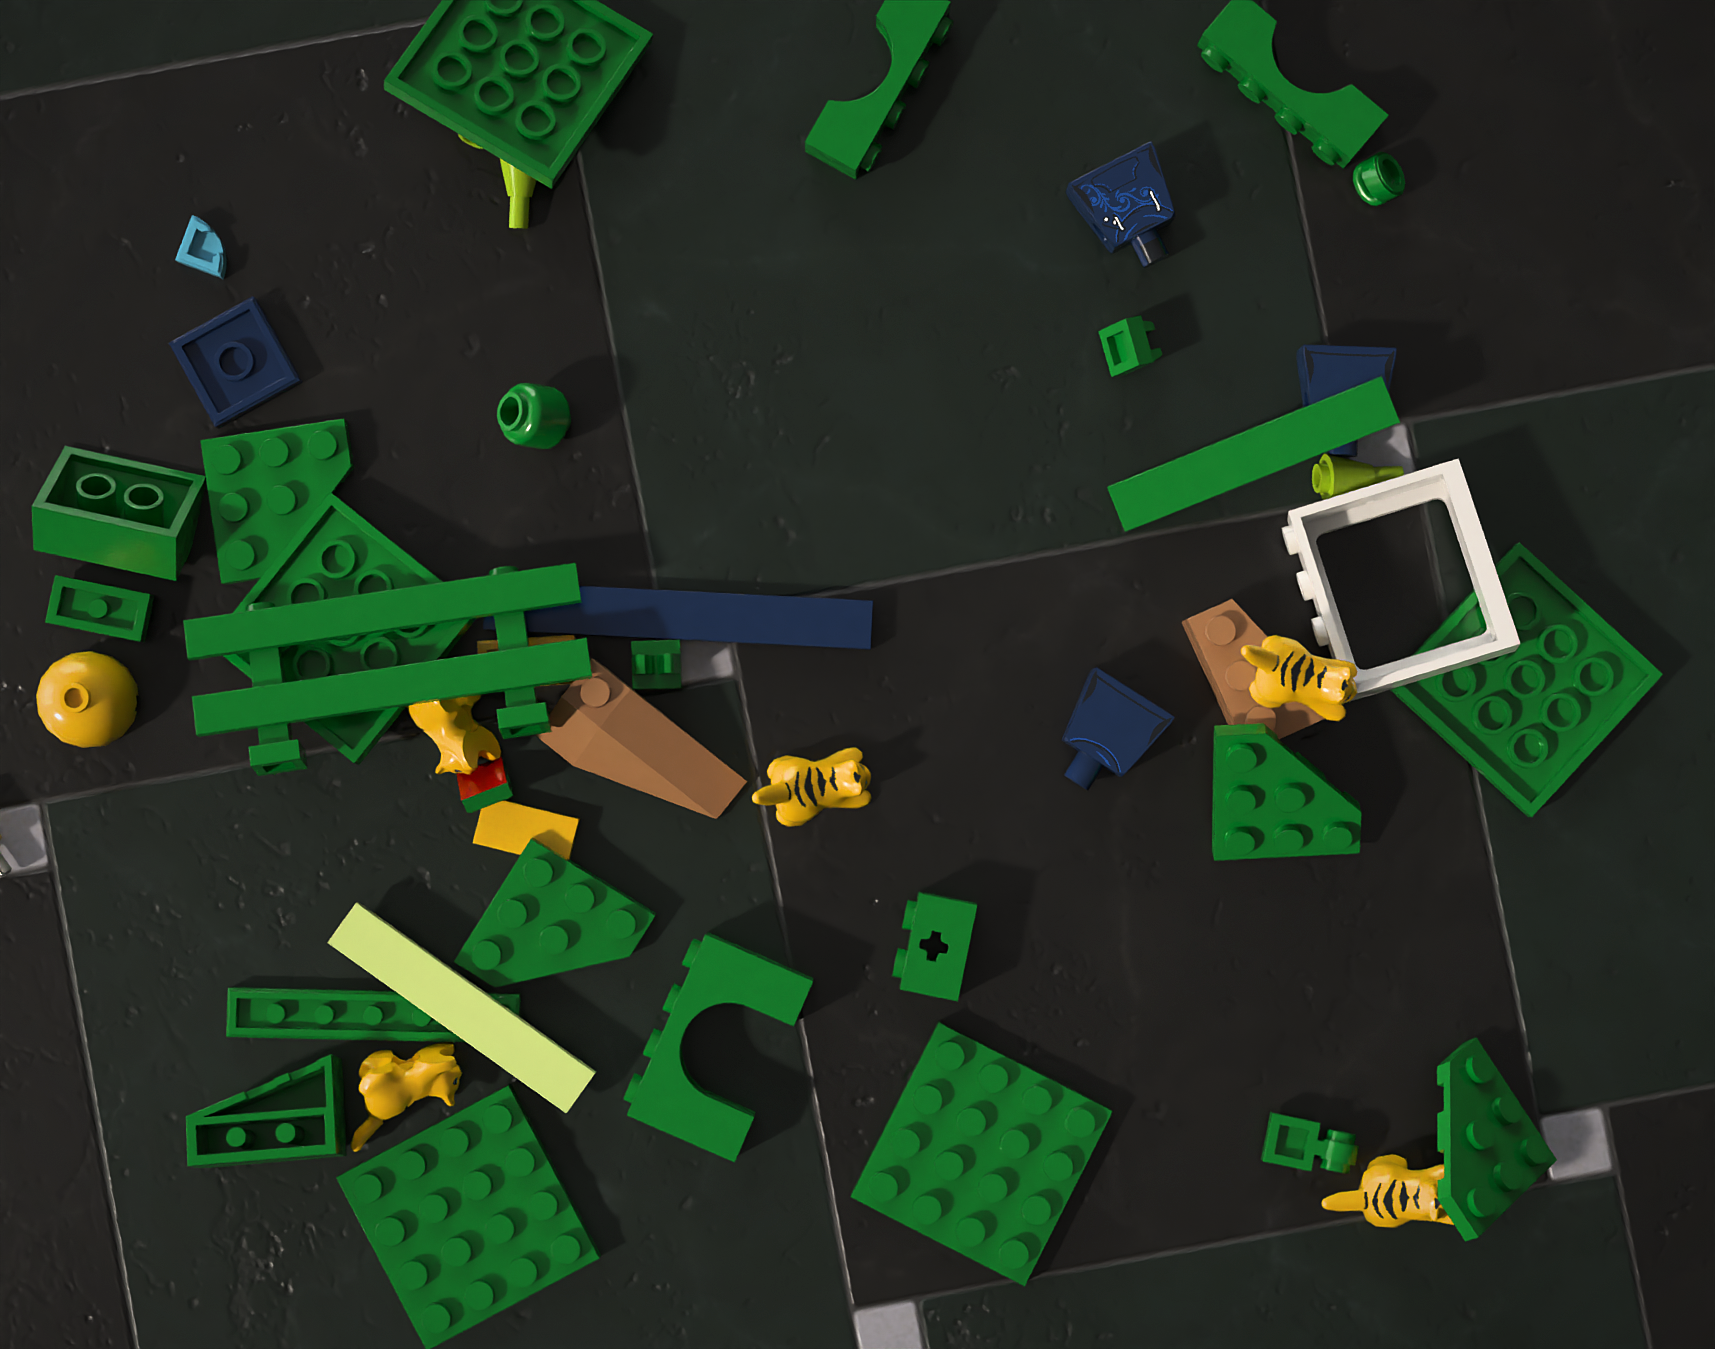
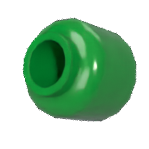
(534, 415)

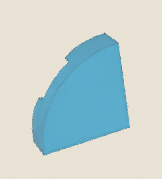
(202, 249)

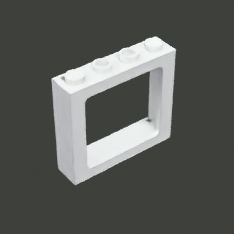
(1433, 483)

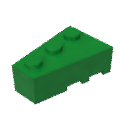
(277, 1122)

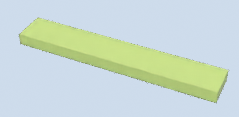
(461, 1007)

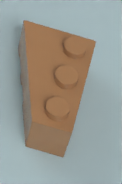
(1217, 641)

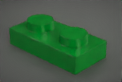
(99, 608)

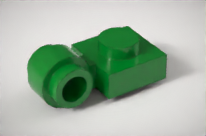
(1295, 1141)

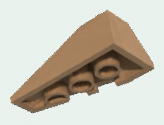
(626, 739)

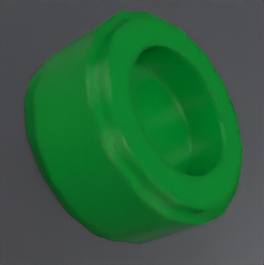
(1378, 179)

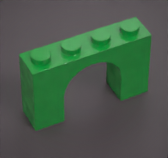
(667, 1092)

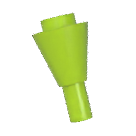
(519, 188)
(1341, 475)

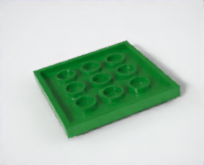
(520, 75)
(342, 557)
(1546, 705)
(981, 1153)
(468, 1217)

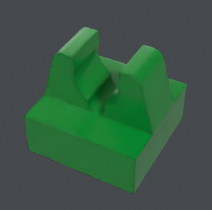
(1128, 346)
(656, 664)

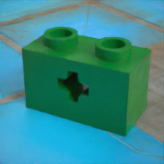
(944, 974)

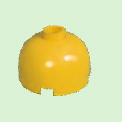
(87, 699)

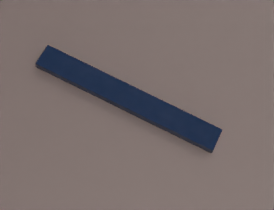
(708, 618)

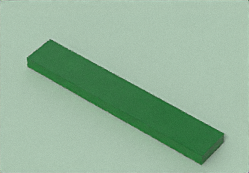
(1253, 453)
(337, 1015)

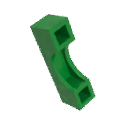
(1333, 121)
(849, 130)

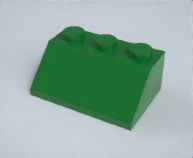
(118, 513)

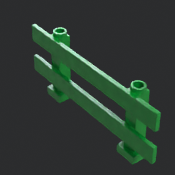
(276, 703)

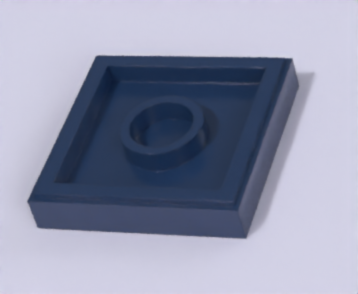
(235, 362)

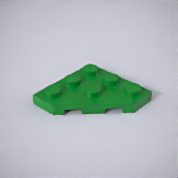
(268, 487)
(1275, 800)
(551, 921)
(1485, 1141)

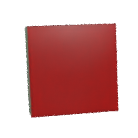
(485, 785)

